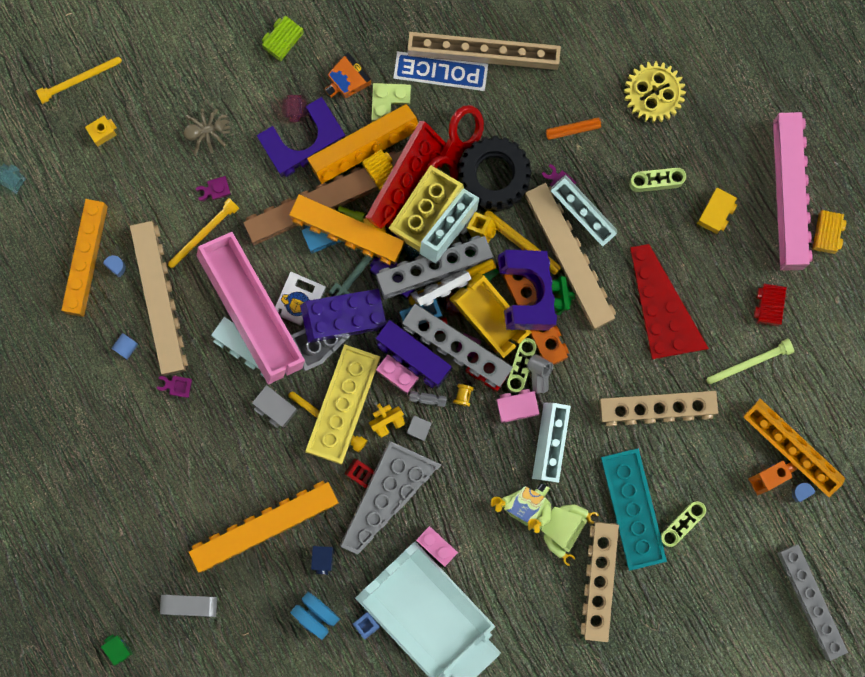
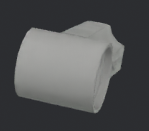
(540, 370)

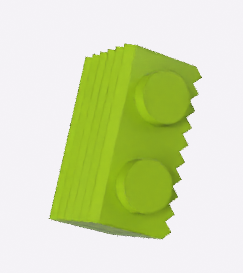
(282, 38)

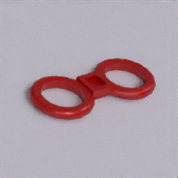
(455, 147)

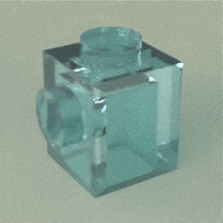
(11, 178)

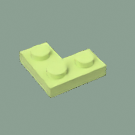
(388, 94)

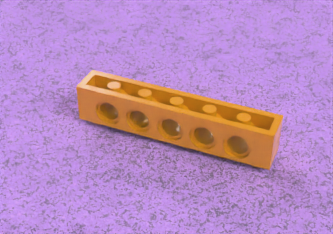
(794, 447)

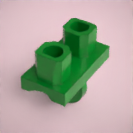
(562, 295)

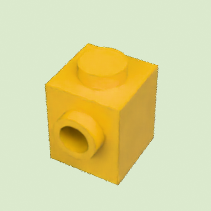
(101, 130)
(481, 226)

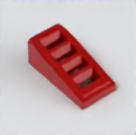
(349, 472)

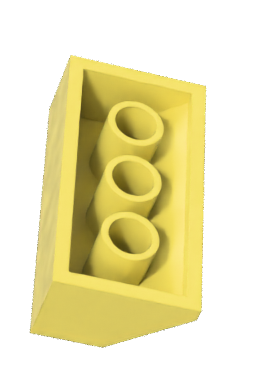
(425, 206)

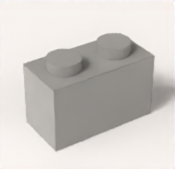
(274, 406)

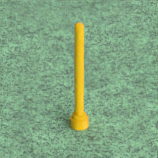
(45, 94)
(229, 208)
(357, 442)

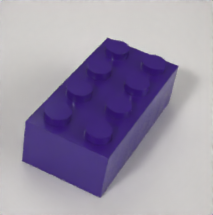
(343, 315)
(414, 354)

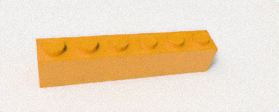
(363, 143)
(346, 229)
(84, 258)

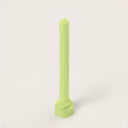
(784, 348)

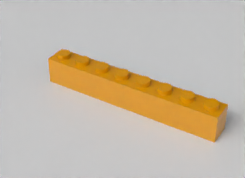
(263, 527)

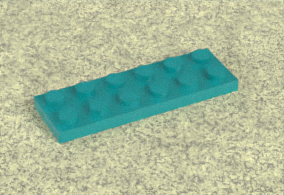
(633, 509)

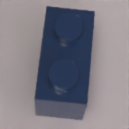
(322, 559)

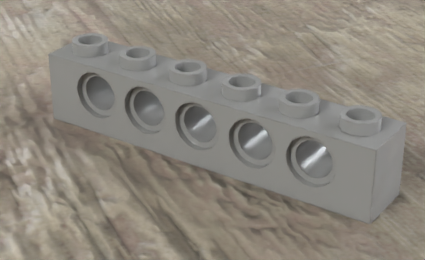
(390, 288)
(495, 378)
(812, 602)

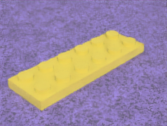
(343, 404)

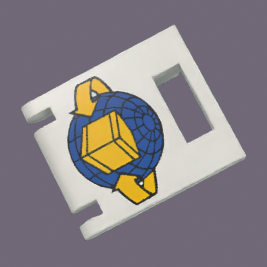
(293, 297)

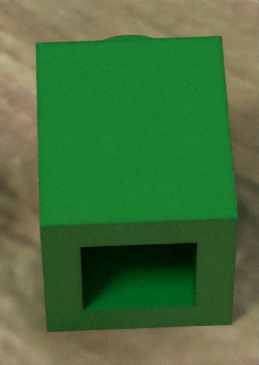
(116, 649)

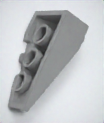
(316, 352)

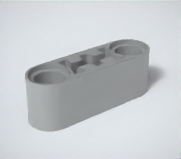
(188, 605)

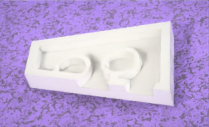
(433, 291)

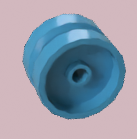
(313, 617)

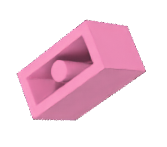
(397, 374)
(517, 406)
(437, 546)

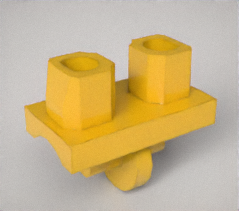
(380, 422)

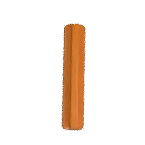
(573, 128)

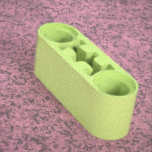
(661, 173)
(517, 360)
(689, 524)

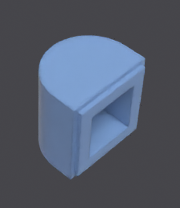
(115, 264)
(124, 346)
(802, 491)
(366, 625)

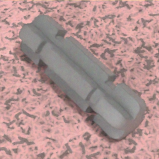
(429, 399)

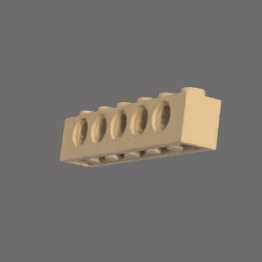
(706, 399)
(601, 631)

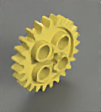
(646, 78)

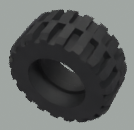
(500, 149)

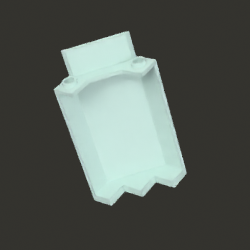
(430, 617)

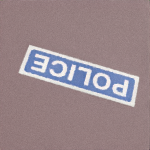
(441, 71)

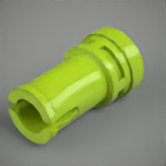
(356, 215)

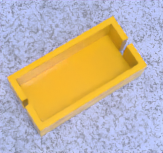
(485, 312)

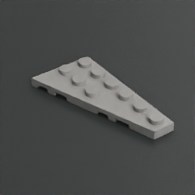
(390, 488)

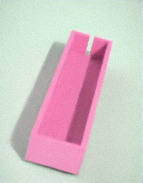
(791, 191)
(250, 307)

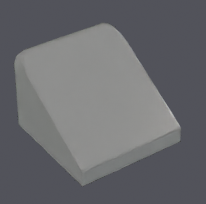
(419, 428)

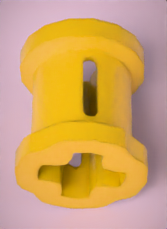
(463, 395)

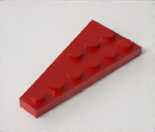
(406, 174)
(665, 318)

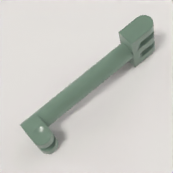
(352, 277)

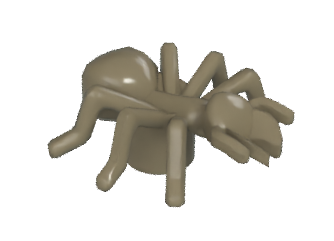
(204, 131)

